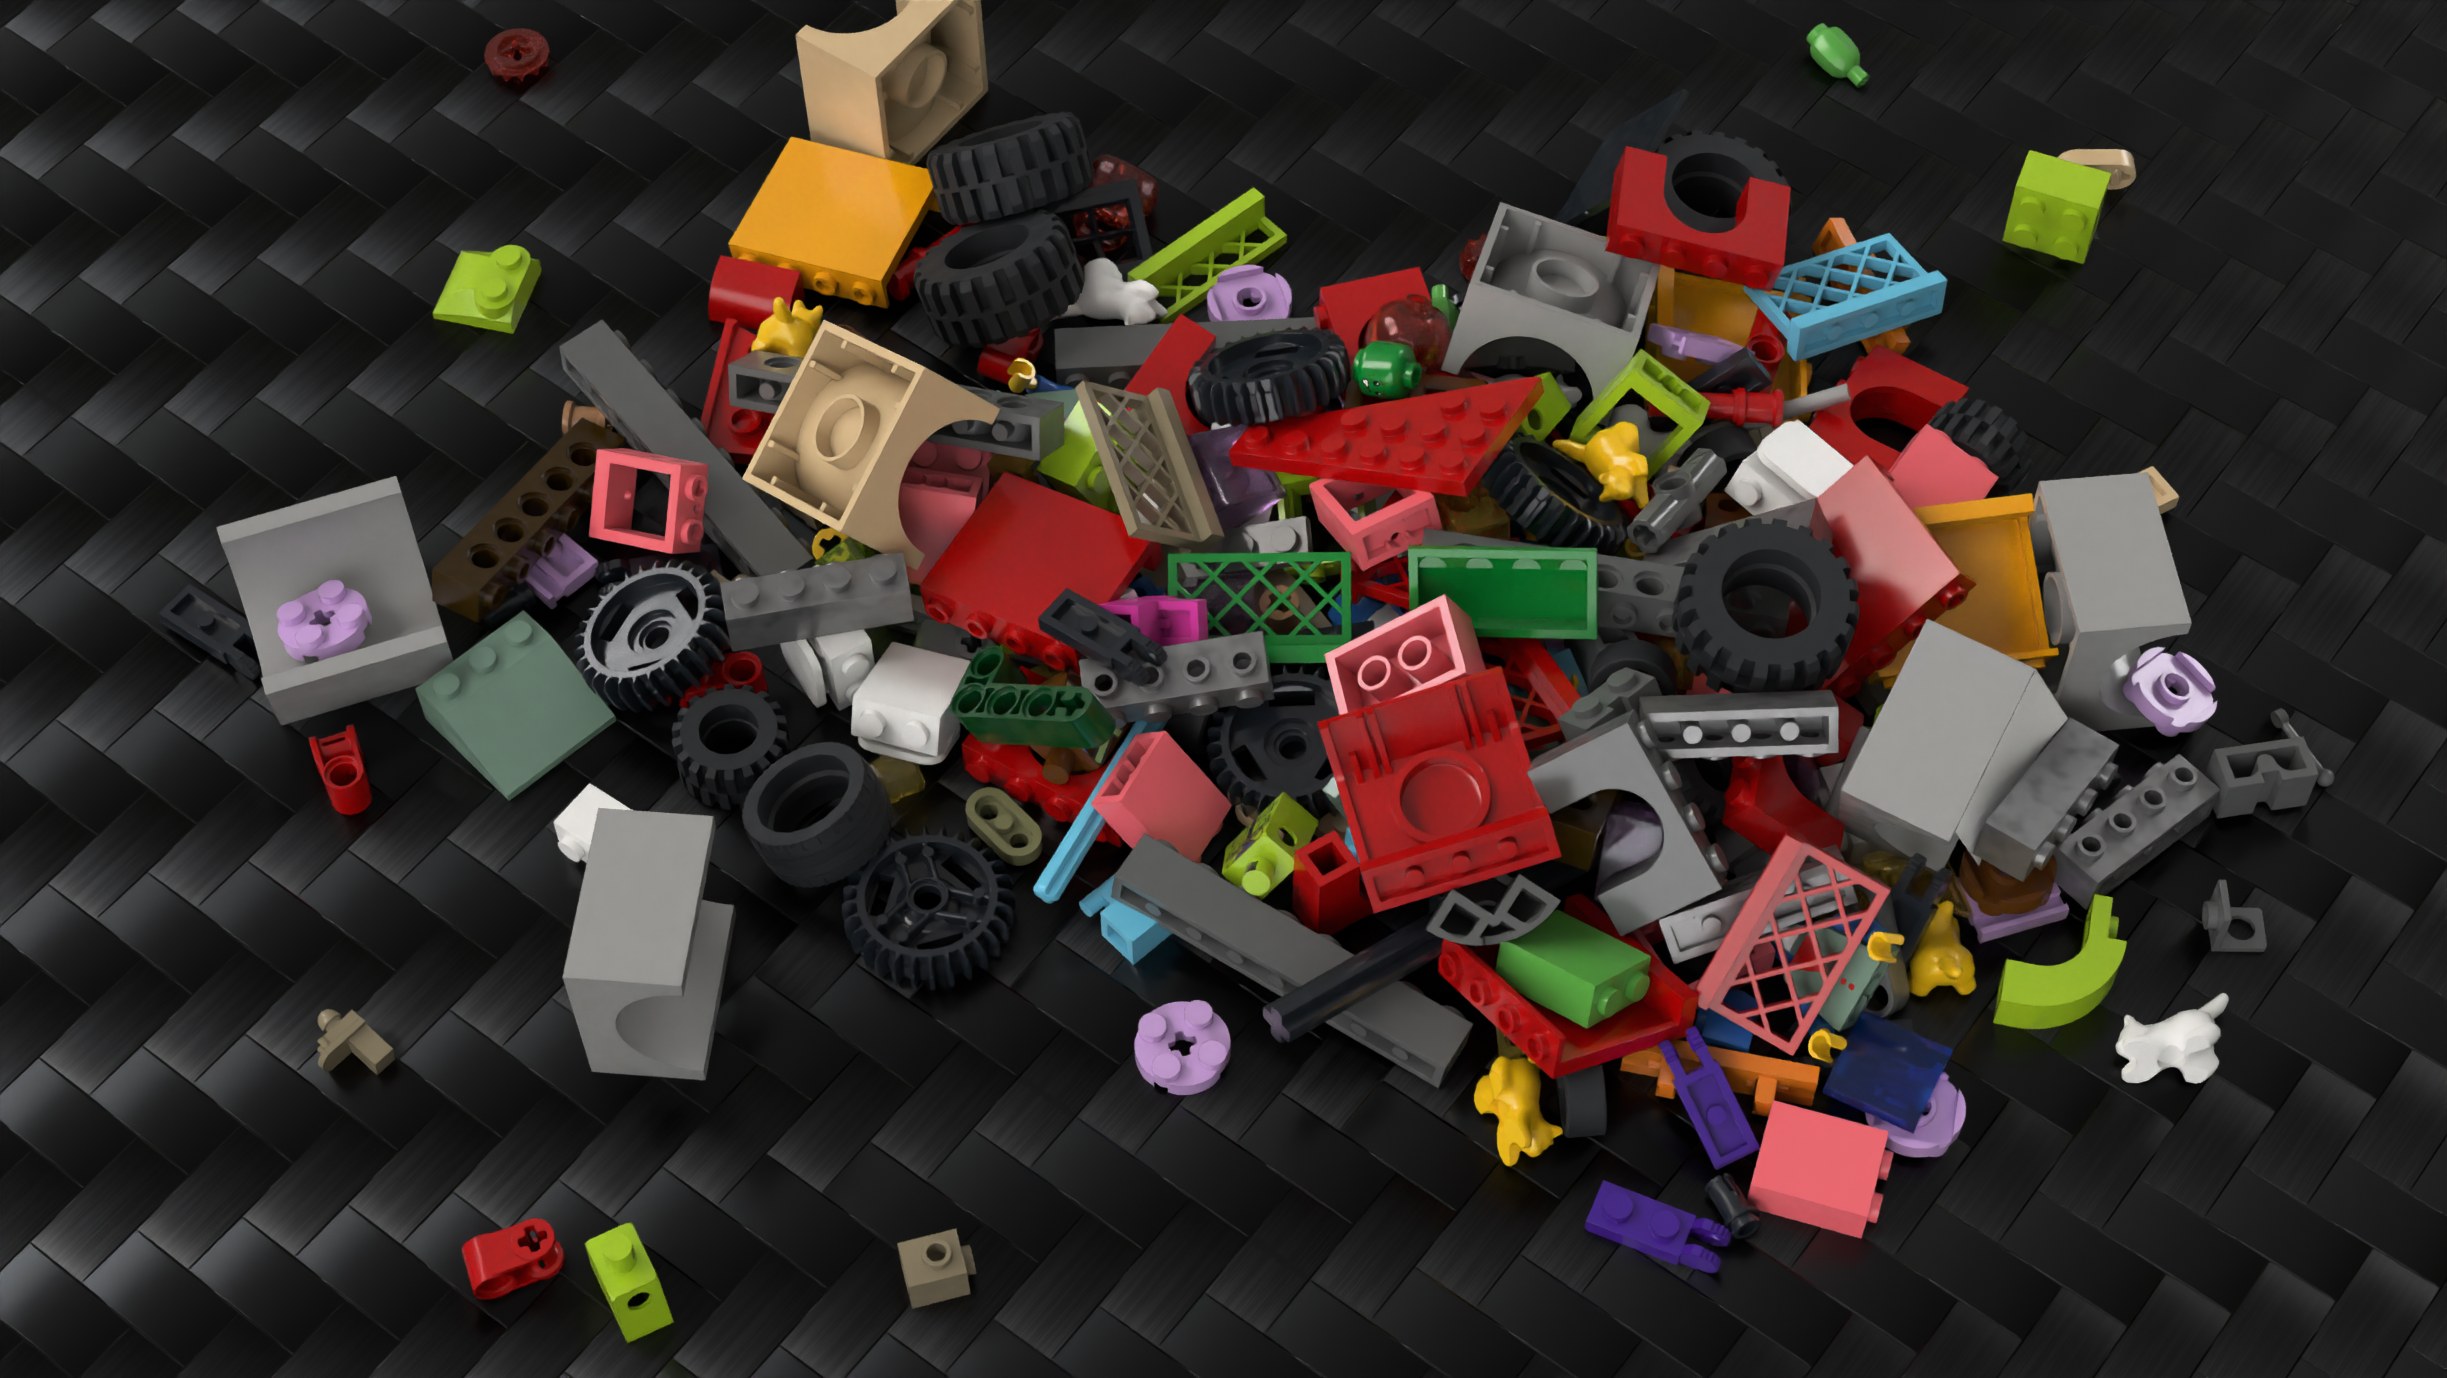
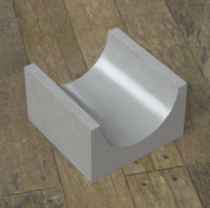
(1557, 288)
(370, 547)
(2102, 591)
(1931, 745)
(647, 947)

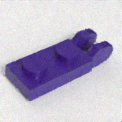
(1710, 1103)
(1655, 1228)

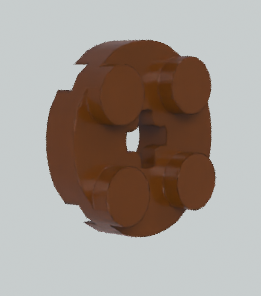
(2004, 893)

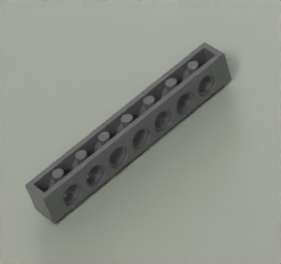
(1022, 428)
(1643, 593)

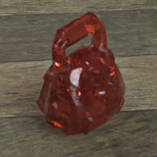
(1110, 170)

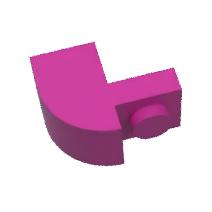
(1164, 618)

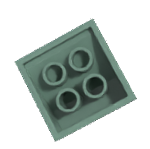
(514, 705)

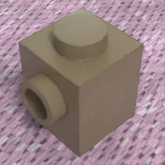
(936, 1268)

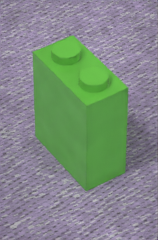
(1574, 969)

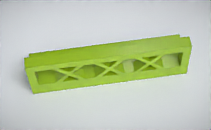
(1204, 243)

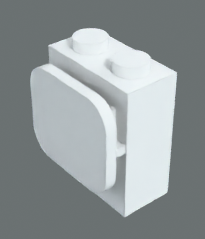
(1786, 470)
(831, 665)
(906, 705)

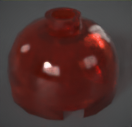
(1414, 324)

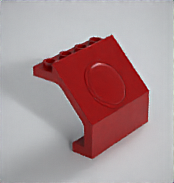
(1438, 789)

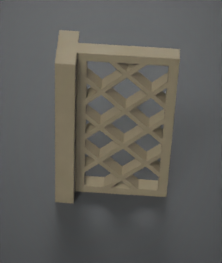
(1165, 457)

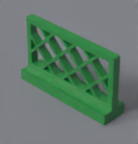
(1281, 648)

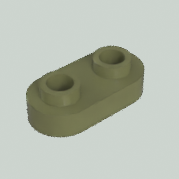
(1008, 828)

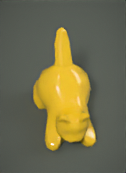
(787, 331)
(1614, 461)
(1941, 957)
(1513, 1096)

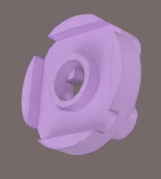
(1246, 282)
(332, 602)
(2149, 691)
(1189, 1022)
(1934, 1130)

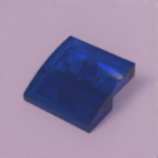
(1888, 1071)

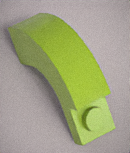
(2061, 993)

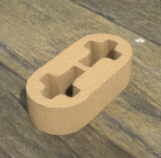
(2114, 161)

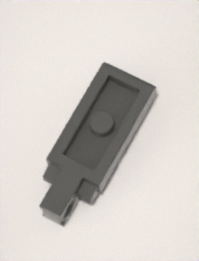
(1268, 537)

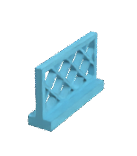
(1857, 314)

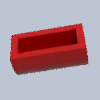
(748, 289)

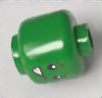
(1386, 370)

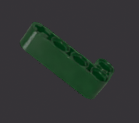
(1003, 709)

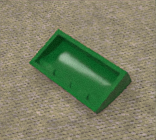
(1512, 588)

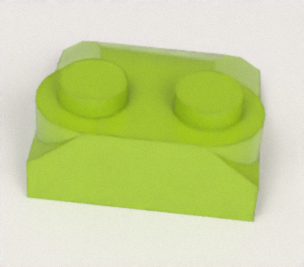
(489, 288)

